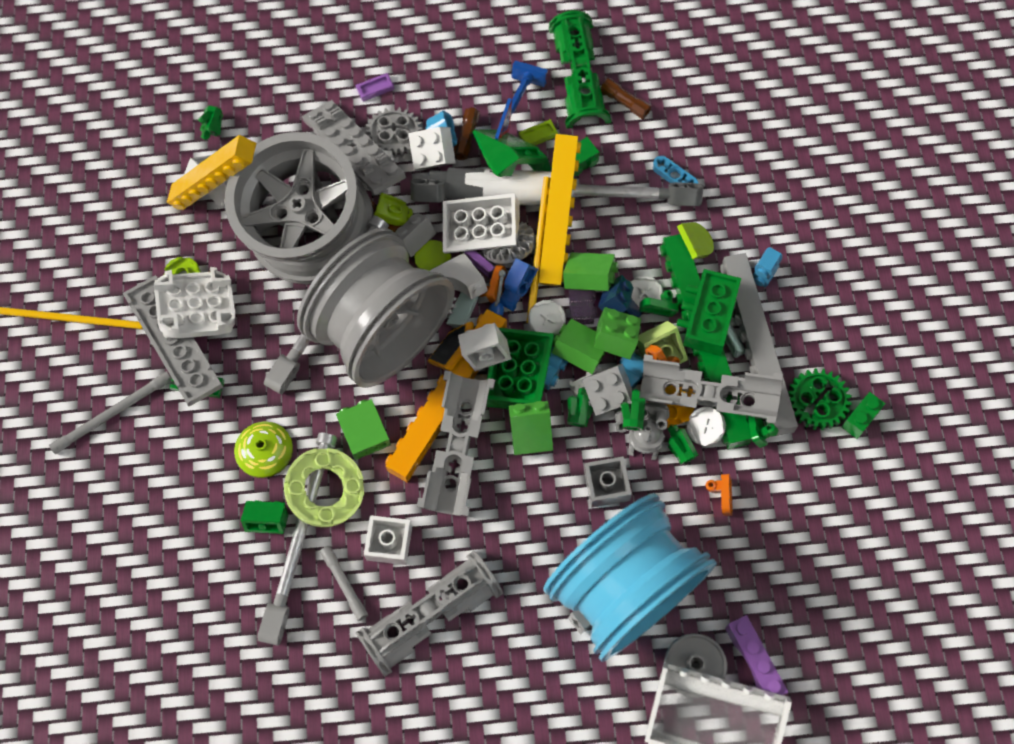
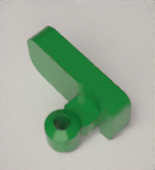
(660, 307)
(759, 432)

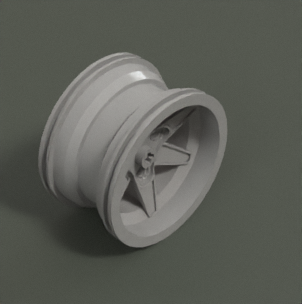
(274, 162)
(374, 307)

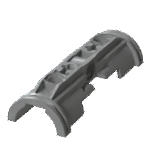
(762, 388)
(457, 392)
(390, 651)

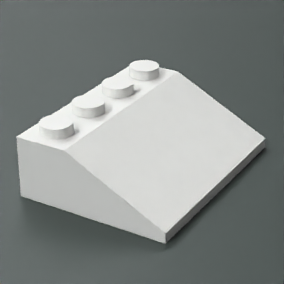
(480, 223)

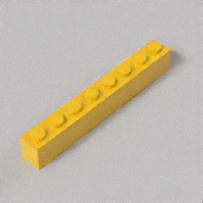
(212, 172)
(558, 209)

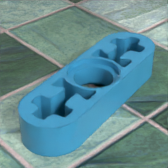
(671, 167)

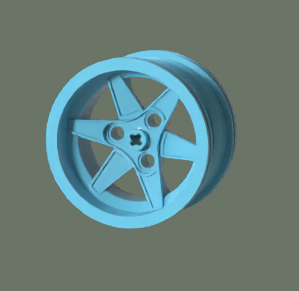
(628, 575)

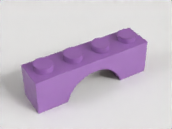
(748, 643)

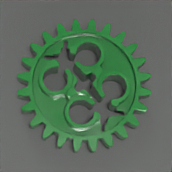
(833, 410)

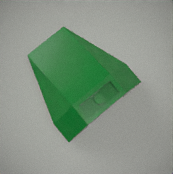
(508, 151)

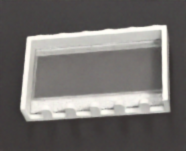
(714, 710)

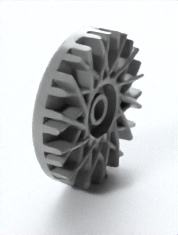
(506, 255)
(698, 649)

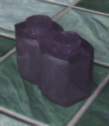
(582, 306)

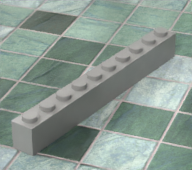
(757, 336)

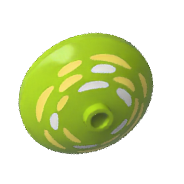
(268, 459)

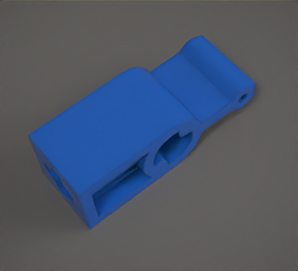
(517, 283)

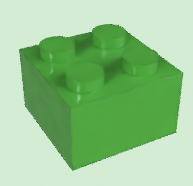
(617, 333)

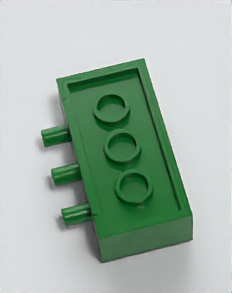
(710, 311)

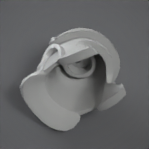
(645, 440)

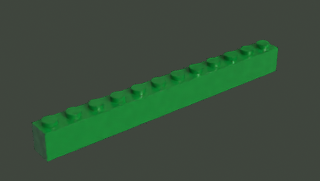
(712, 366)

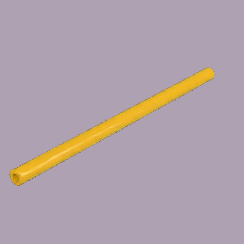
(539, 242)
(70, 318)

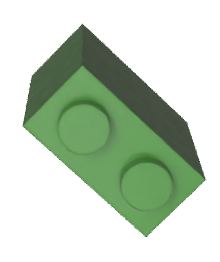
(590, 271)
(577, 346)
(531, 427)
(363, 429)

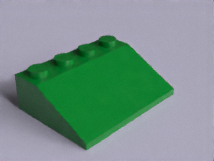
(524, 375)

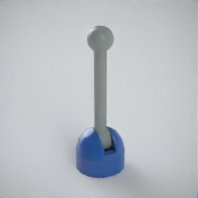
(497, 307)

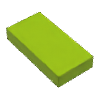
(539, 133)

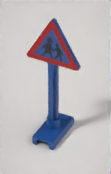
(527, 75)

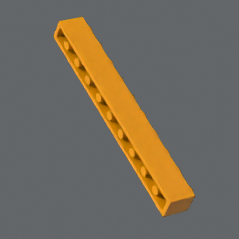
(429, 418)

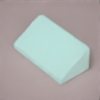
(463, 311)
(734, 342)

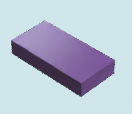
(374, 87)
(480, 263)

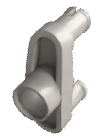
(656, 411)

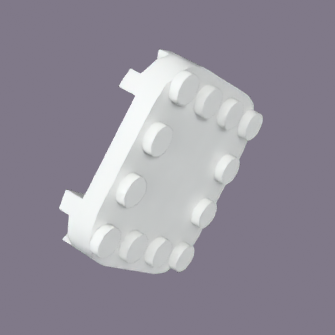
(194, 304)

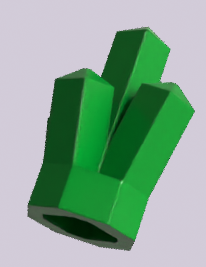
(210, 122)
(578, 409)
(633, 418)
(681, 445)

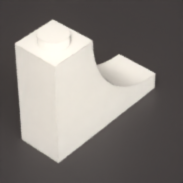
(463, 276)

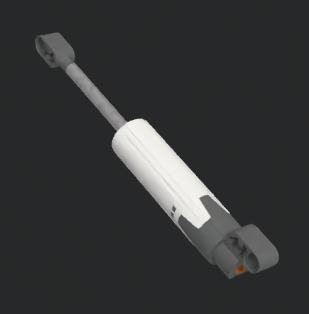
(527, 186)

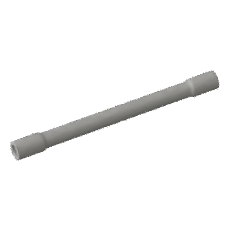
(66, 440)

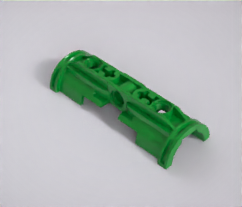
(577, 103)

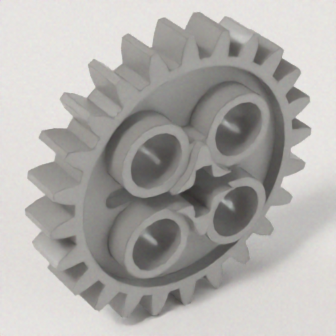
(391, 130)

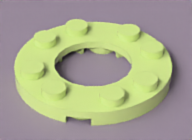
(330, 460)

